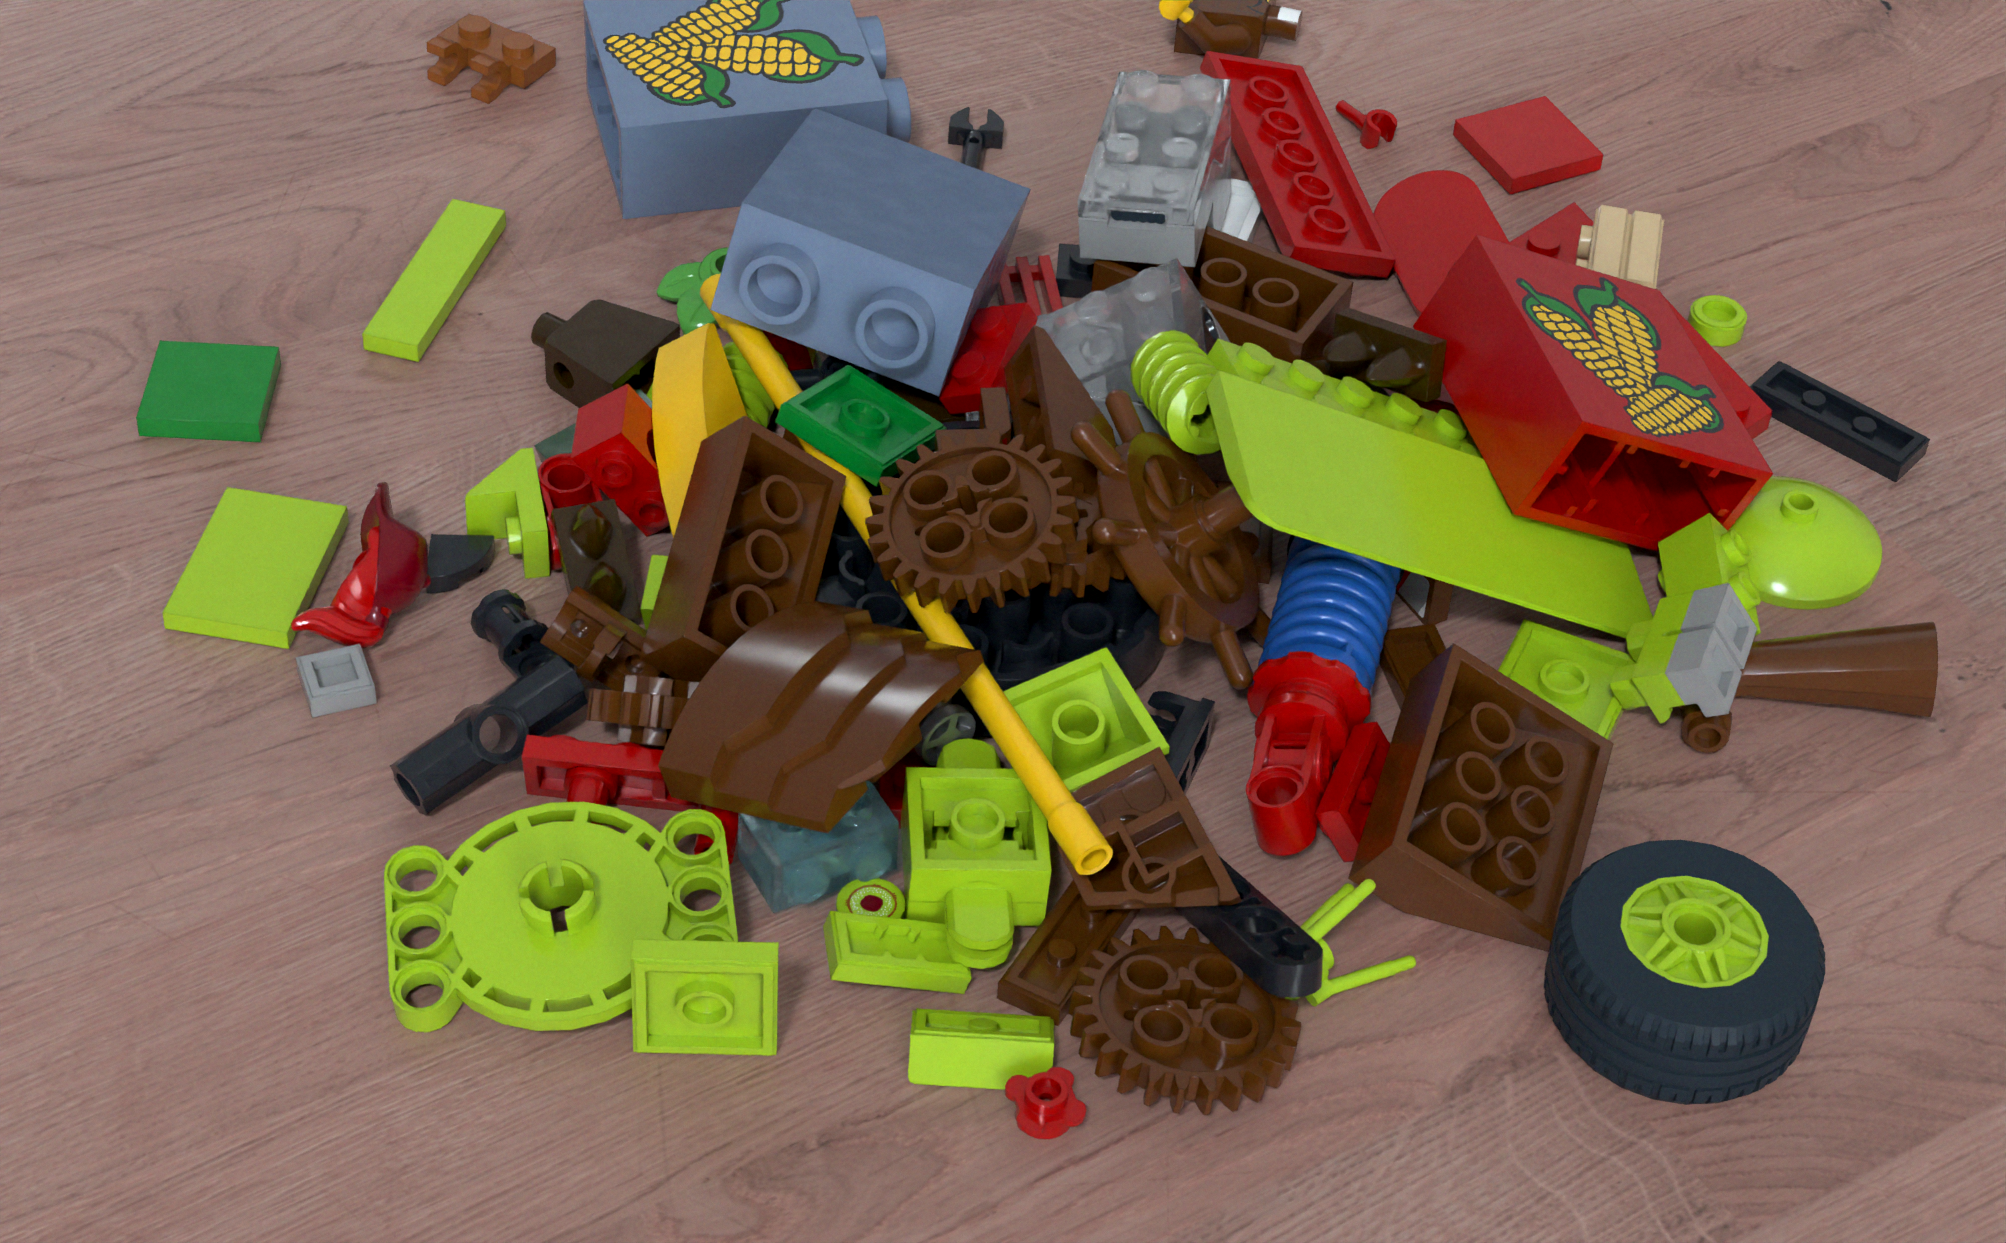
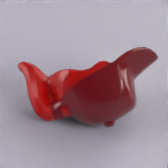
(381, 583)

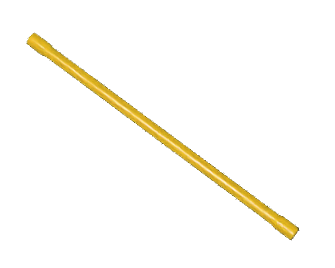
(1066, 818)

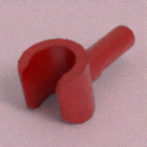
(1373, 125)

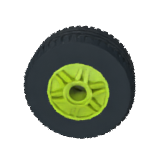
(1683, 971)

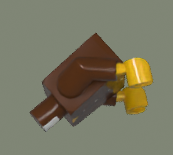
(1229, 25)

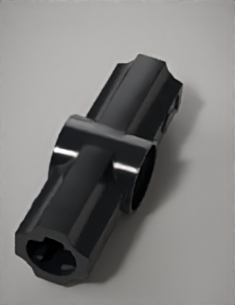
(456, 754)

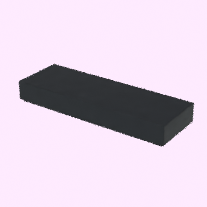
(1840, 421)

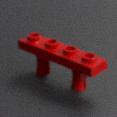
(612, 775)

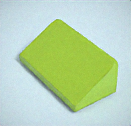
(977, 1048)

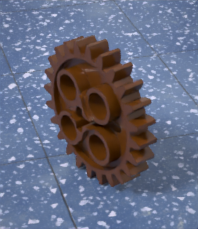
(972, 520)
(1181, 1022)

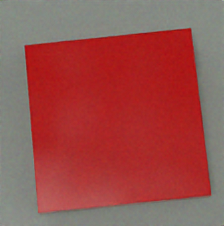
(1527, 144)

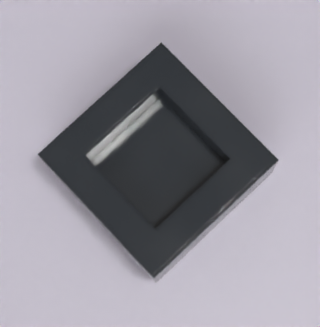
(1073, 273)

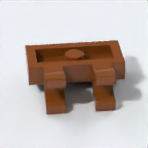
(492, 50)

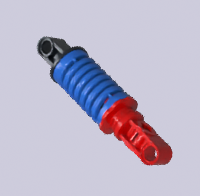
(1313, 684)

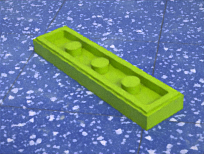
(434, 280)

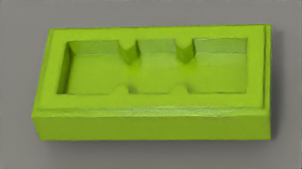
(892, 953)

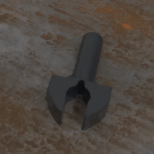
(975, 141)

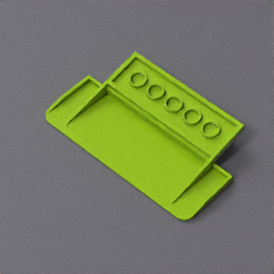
(1402, 490)

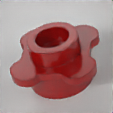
(1040, 1117)

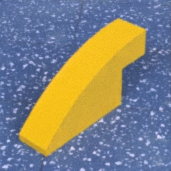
(690, 402)

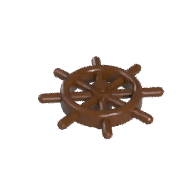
(1176, 537)

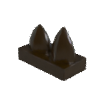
(1387, 354)
(596, 555)

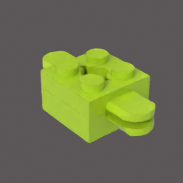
(973, 852)

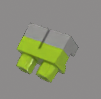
(1687, 654)

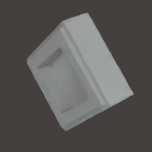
(336, 680)

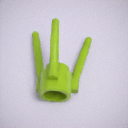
(1327, 917)

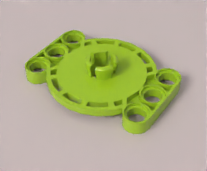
(497, 925)

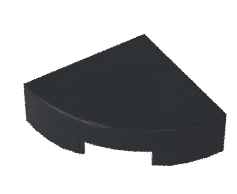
(456, 558)

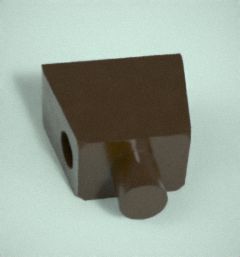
(601, 349)

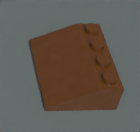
(1481, 803)

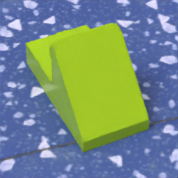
(512, 508)

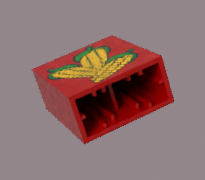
(1588, 398)

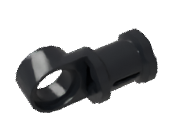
(512, 632)

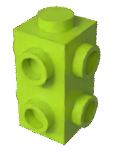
(1707, 557)

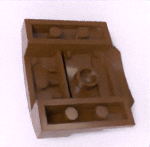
(807, 713)

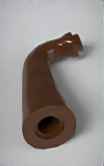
(1860, 667)

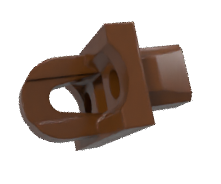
(592, 629)

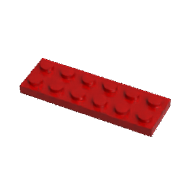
(1299, 168)

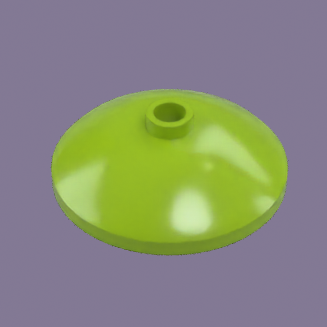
(1808, 545)

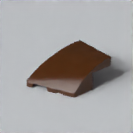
(1155, 841)

